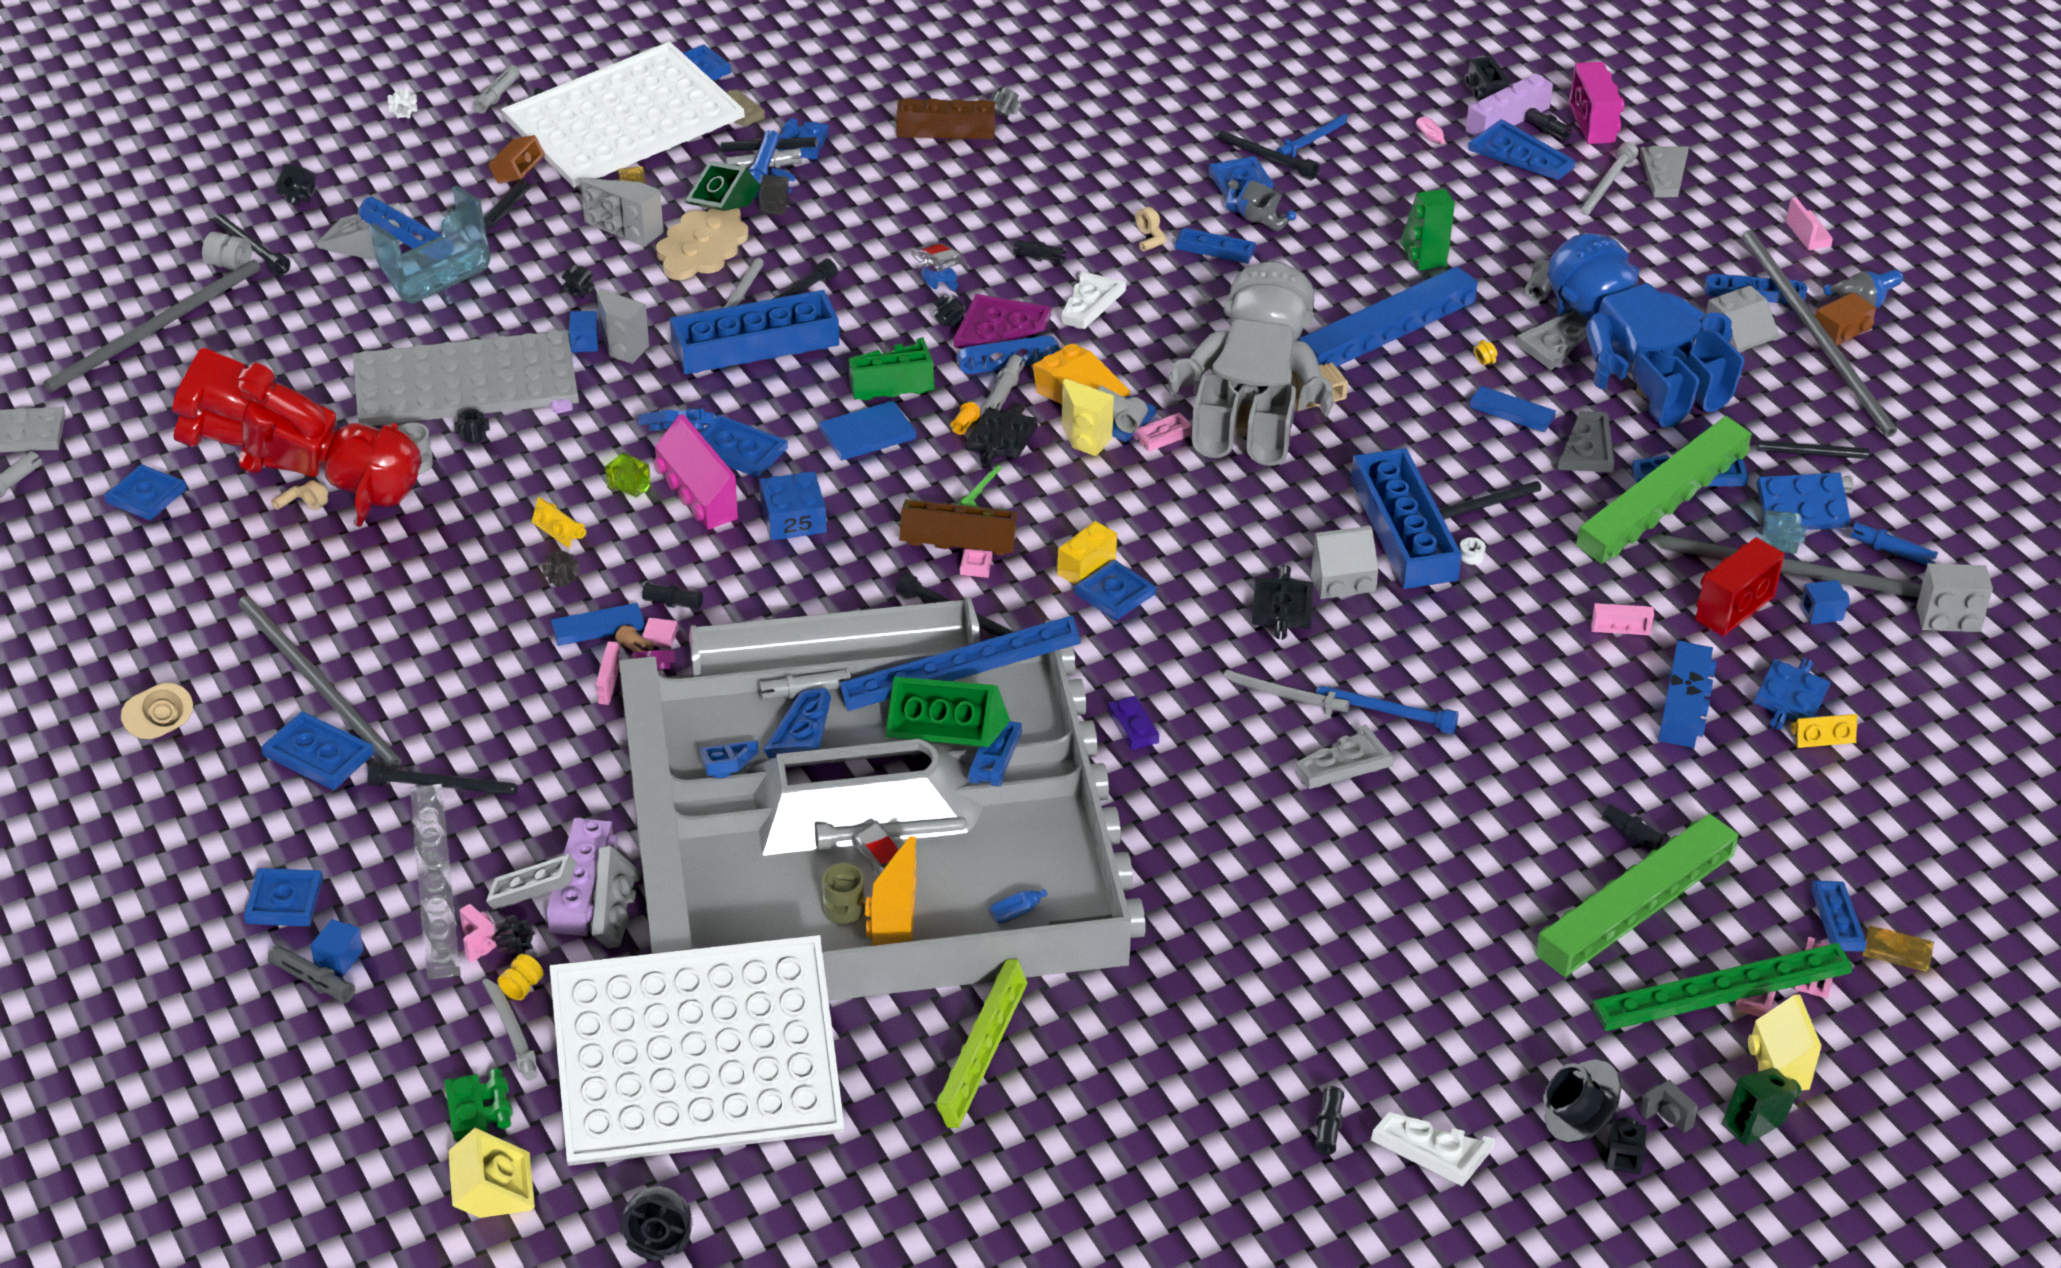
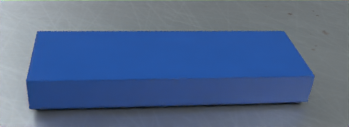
(1215, 245)
(1512, 409)
(596, 624)
(1838, 915)

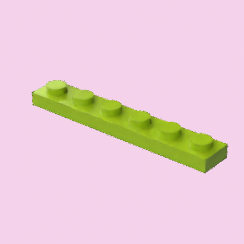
(981, 1044)

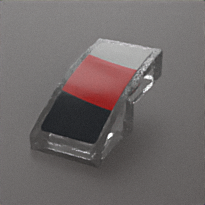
(938, 255)
(876, 846)

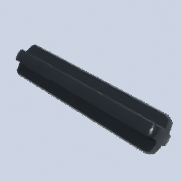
(506, 203)

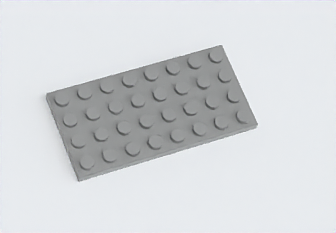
(464, 375)

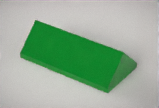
(946, 712)

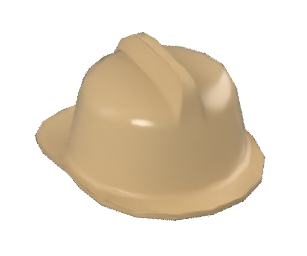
(157, 711)

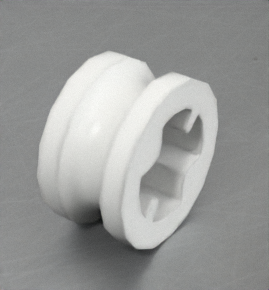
(1472, 550)

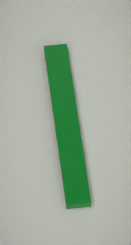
(1721, 986)

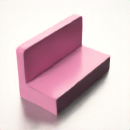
(1807, 226)

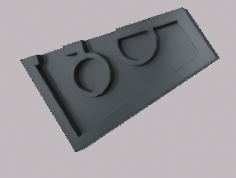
(1589, 444)

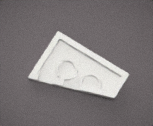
(1090, 299)
(1439, 1151)

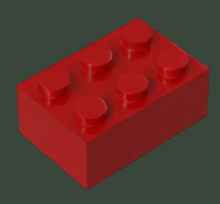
(1739, 586)

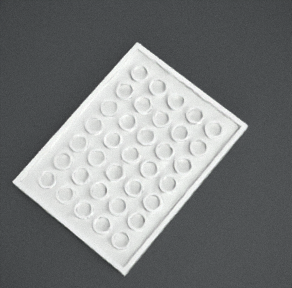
(623, 113)
(695, 1050)

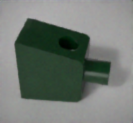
(1760, 1104)

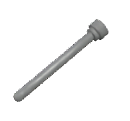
(1625, 155)
(745, 283)
(829, 835)

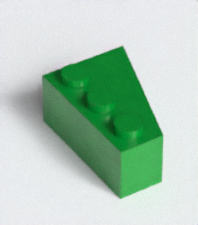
(1429, 229)
(892, 372)

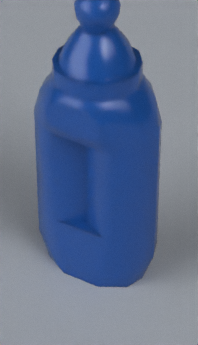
(1015, 905)

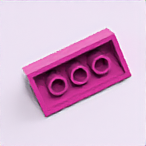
(697, 474)

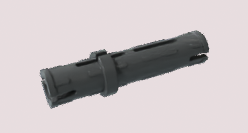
(322, 979)

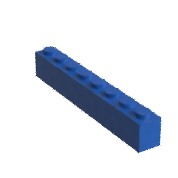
(1392, 317)

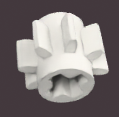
(402, 103)

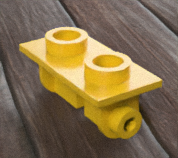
(556, 523)
(1825, 730)

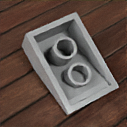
(352, 236)

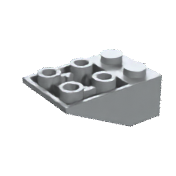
(623, 209)

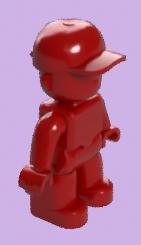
(292, 432)

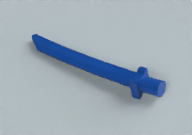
(1291, 147)

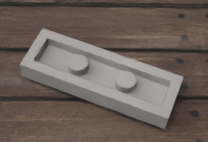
(531, 881)

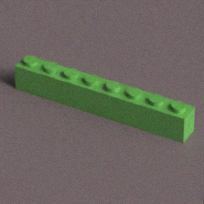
(1663, 490)
(1636, 895)

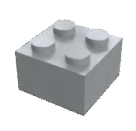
(1954, 597)

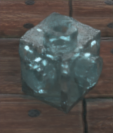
(1783, 531)

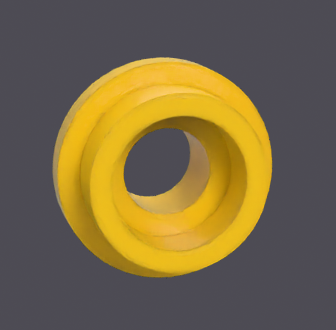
(1485, 353)

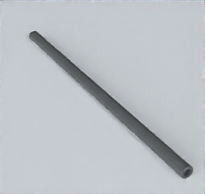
(1820, 334)

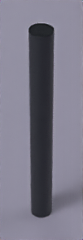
(782, 144)
(1812, 449)
(1490, 500)

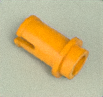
(968, 413)

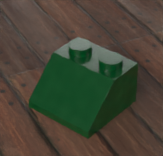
(723, 187)

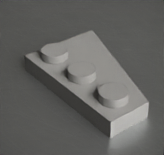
(1664, 168)
(1554, 339)
(1346, 760)

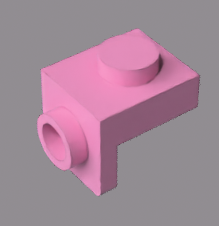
(478, 932)

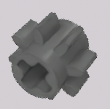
(1005, 102)

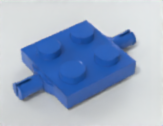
(664, 419)
(1791, 692)

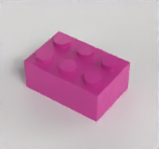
(1596, 102)

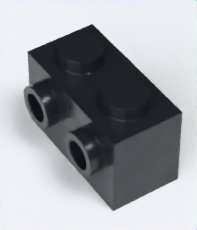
(1485, 77)

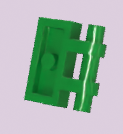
(466, 1105)

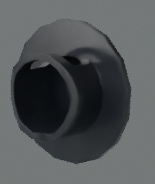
(1581, 1100)

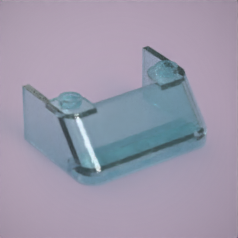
(440, 262)

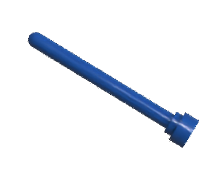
(1443, 720)

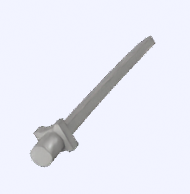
(1329, 702)
(524, 1057)

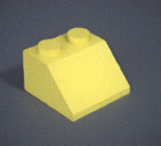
(1087, 417)
(1787, 1041)
(490, 1176)

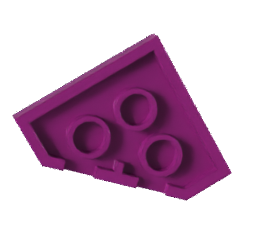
(999, 320)

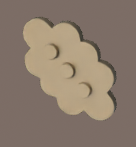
(701, 242)

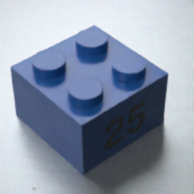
(793, 505)

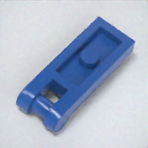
(995, 757)

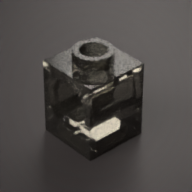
(774, 195)

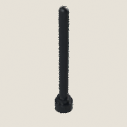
(1306, 168)
(276, 262)
(824, 271)
(909, 585)
(381, 774)

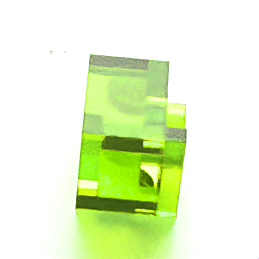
(628, 475)

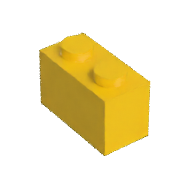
(1086, 552)

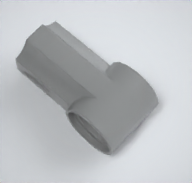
(1538, 285)
(1127, 412)

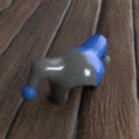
(1257, 204)
(1867, 285)

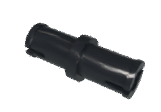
(1549, 124)
(1039, 251)
(672, 596)
(1632, 827)
(1329, 1120)

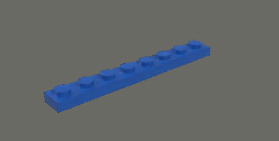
(965, 661)

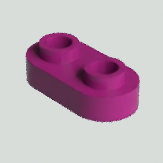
(663, 657)

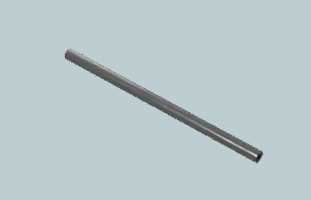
(151, 326)
(1801, 568)
(319, 682)

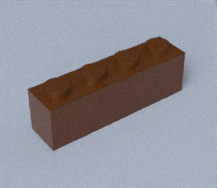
(945, 119)
(958, 526)

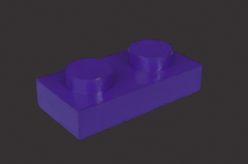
(1133, 722)

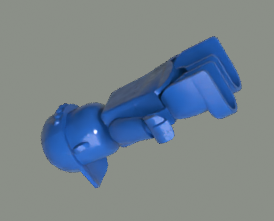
(1645, 330)

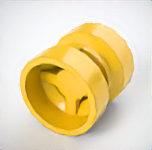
(517, 980)

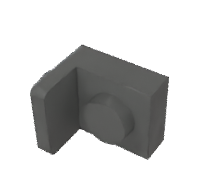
(1672, 1103)

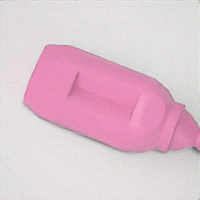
(1430, 129)

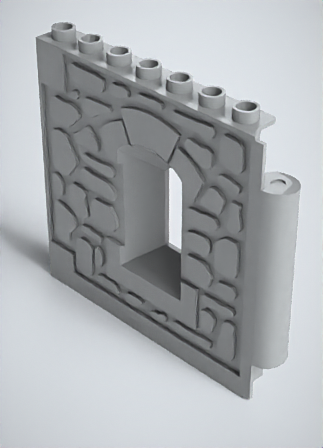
(741, 850)

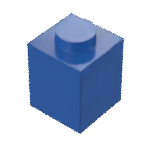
(584, 331)
(1824, 602)
(337, 947)

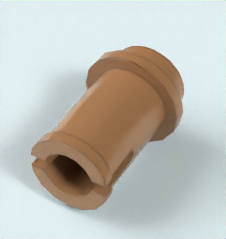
(629, 638)

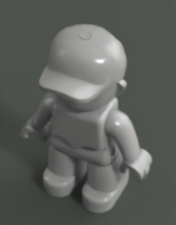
(1254, 365)

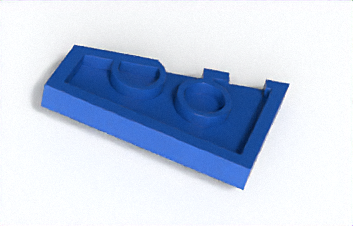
(802, 724)

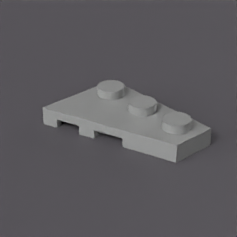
(612, 896)

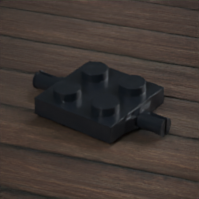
(1002, 434)
(1282, 602)

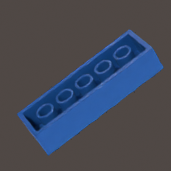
(754, 331)
(1405, 518)

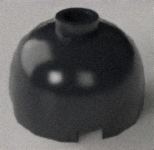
(656, 1223)

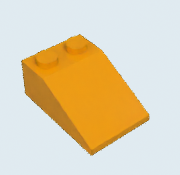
(1076, 365)
(894, 899)

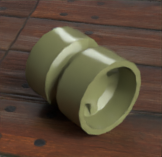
(843, 893)

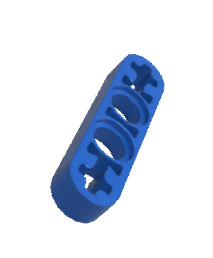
(406, 224)
(1722, 284)
(1007, 349)

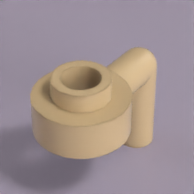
(1148, 222)
(312, 493)

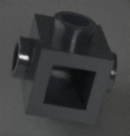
(296, 184)

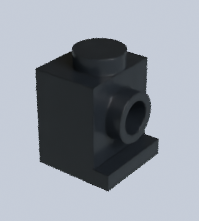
(1626, 1138)

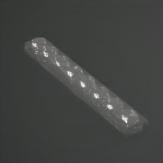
(435, 882)

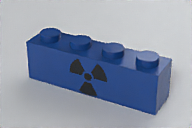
(1686, 694)

